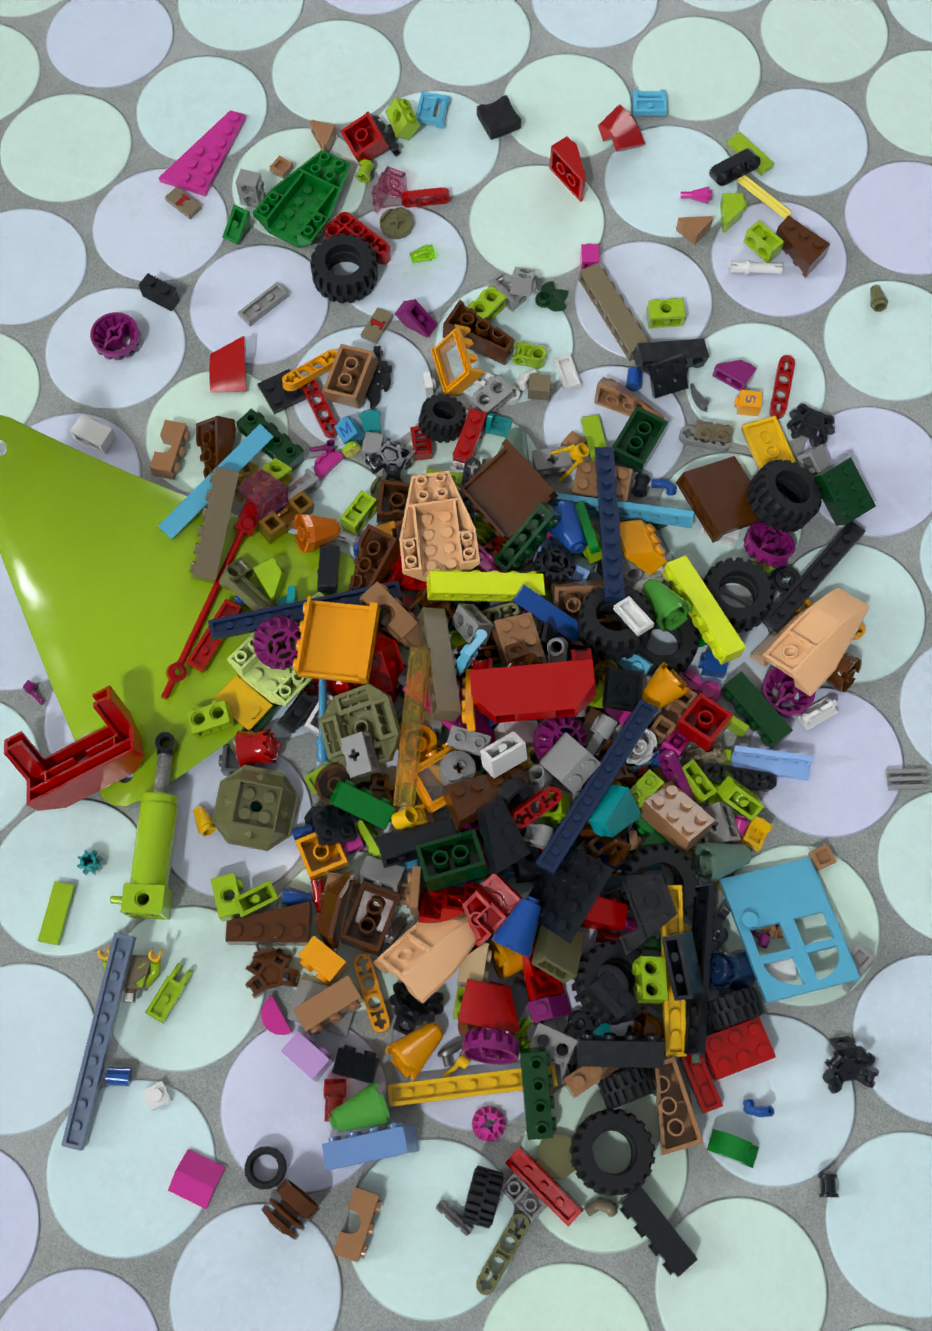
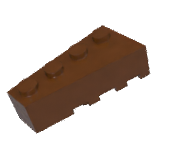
(392, 500)

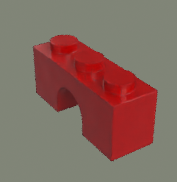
(470, 434)

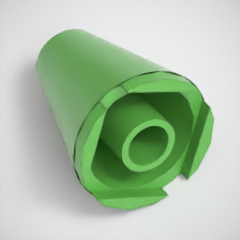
(667, 606)
(361, 1111)

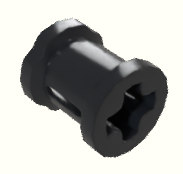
(640, 485)
(828, 1185)

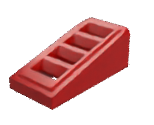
(420, 454)

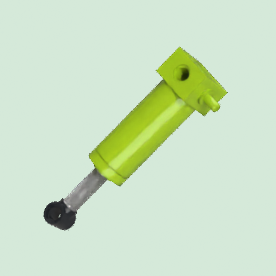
(153, 844)

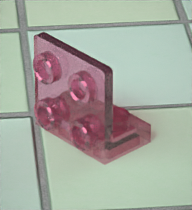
(390, 182)
(264, 492)

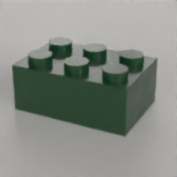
(639, 439)
(844, 491)
(451, 860)

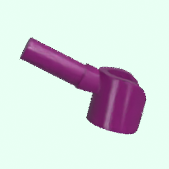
(330, 442)
(29, 688)
(763, 940)

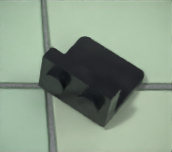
(331, 825)

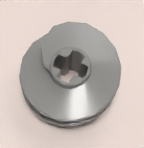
(463, 762)

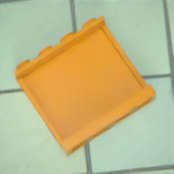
(337, 641)

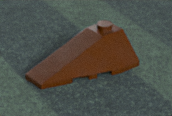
(216, 441)
(375, 557)

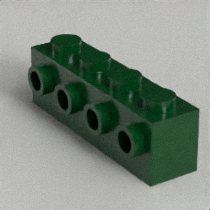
(279, 447)
(527, 537)
(756, 710)
(536, 1093)

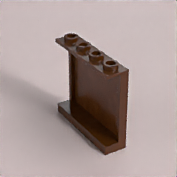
(506, 491)
(718, 497)

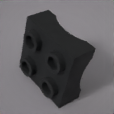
(498, 117)

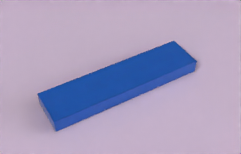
(547, 612)

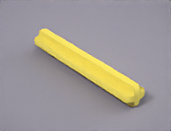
(764, 196)

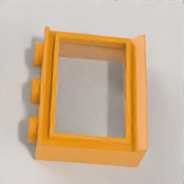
(454, 362)
(429, 785)

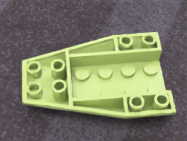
(274, 684)

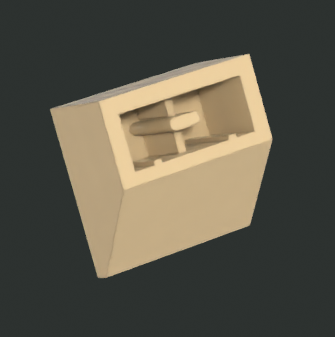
(474, 965)

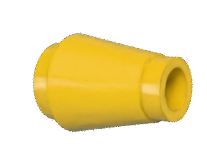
(203, 821)

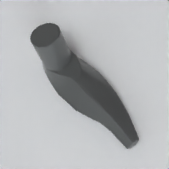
(698, 399)

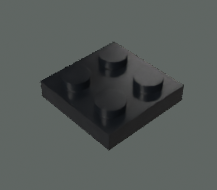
(668, 375)
(277, 396)
(622, 689)

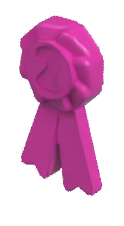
(708, 688)

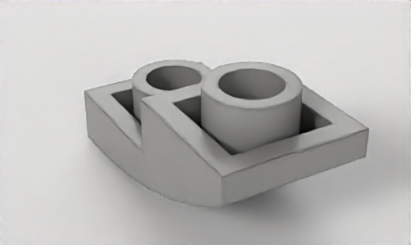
(523, 1197)

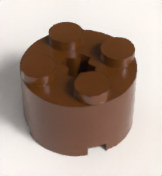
(325, 778)

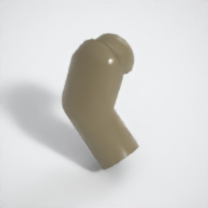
(603, 1205)

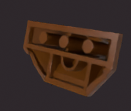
(334, 909)

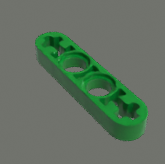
(587, 527)

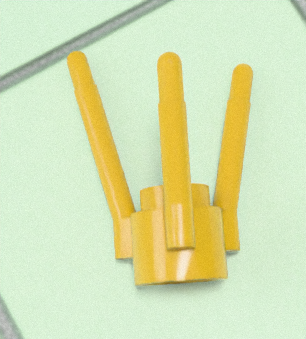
(576, 453)

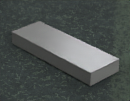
(263, 304)

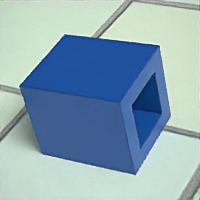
(711, 666)

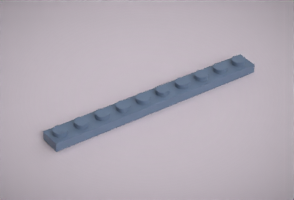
(98, 1042)

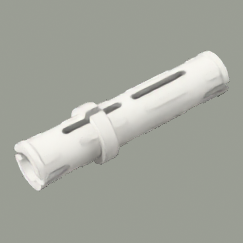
(753, 267)

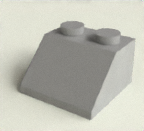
(569, 763)

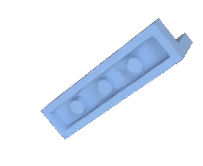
(775, 762)

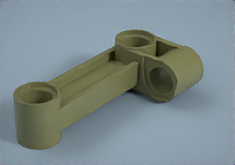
(236, 579)

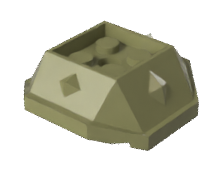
(350, 712)
(255, 829)

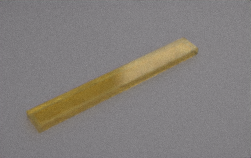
(412, 727)

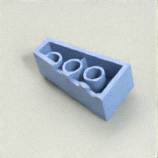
(369, 1147)

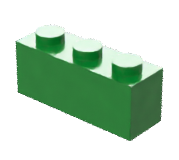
(362, 804)

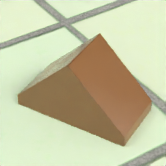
(323, 134)
(694, 227)

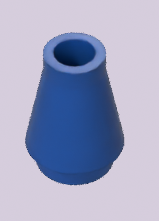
(294, 896)

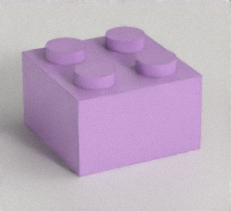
(307, 1056)

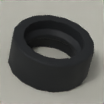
(512, 788)
(282, 1168)

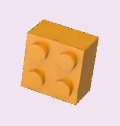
(320, 859)
(323, 961)

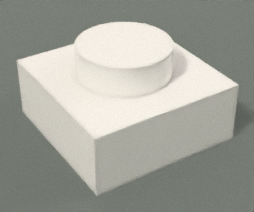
(429, 383)
(157, 1095)

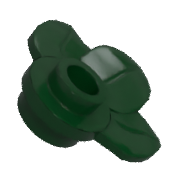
(553, 297)

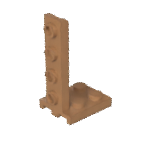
(409, 891)

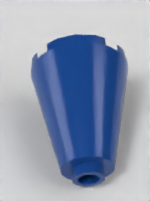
(569, 530)
(520, 927)

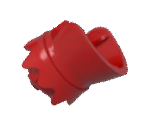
(256, 747)

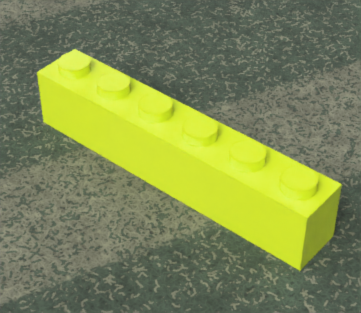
(480, 585)
(706, 613)

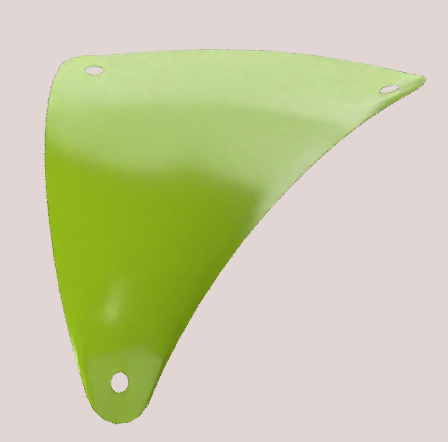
(117, 594)

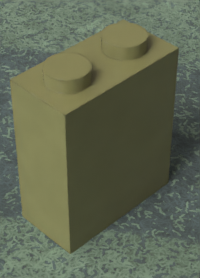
(557, 955)

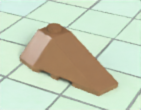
(619, 399)

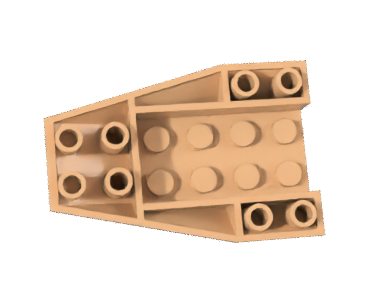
(436, 528)
(814, 640)
(428, 955)

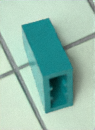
(614, 812)

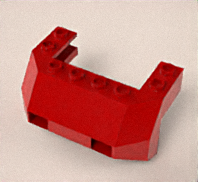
(533, 689)
(83, 765)

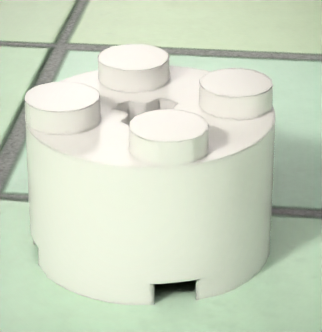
(643, 750)

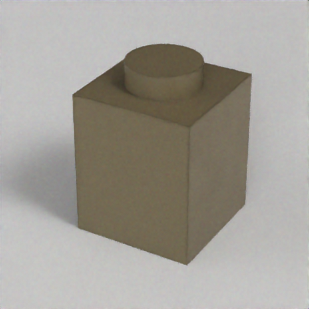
(540, 387)

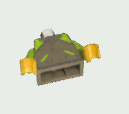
(141, 973)

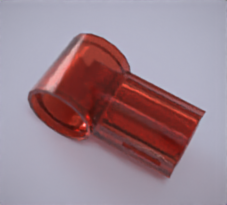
(334, 1094)

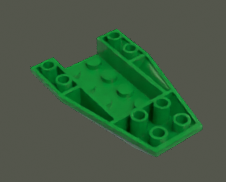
(304, 200)

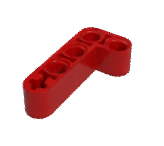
(349, 224)

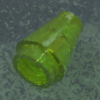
(423, 254)

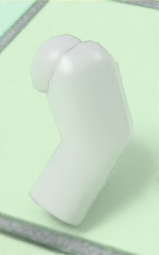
(523, 379)

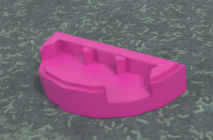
(326, 462)
(273, 1018)

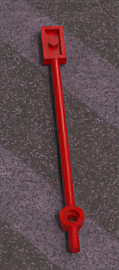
(245, 526)

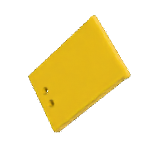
(244, 703)

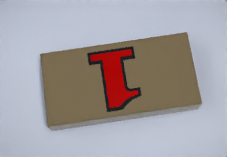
(183, 202)
(376, 325)

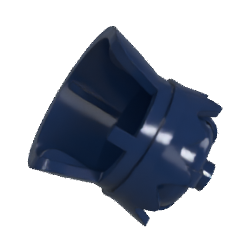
(731, 970)

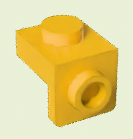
(756, 833)

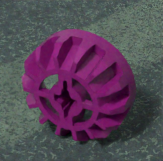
(110, 333)
(764, 541)
(263, 634)
(777, 676)
(549, 733)
(490, 1046)

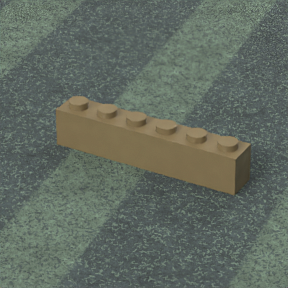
(612, 309)
(215, 525)
(442, 674)

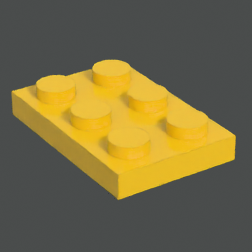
(766, 441)

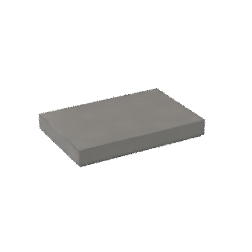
(305, 991)

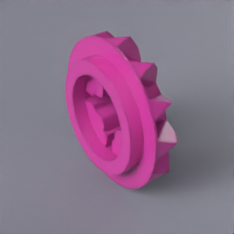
(479, 1119)

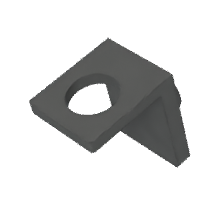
(224, 762)

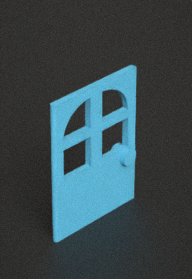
(780, 897)

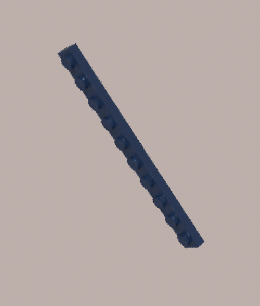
(609, 525)
(249, 621)
(596, 787)

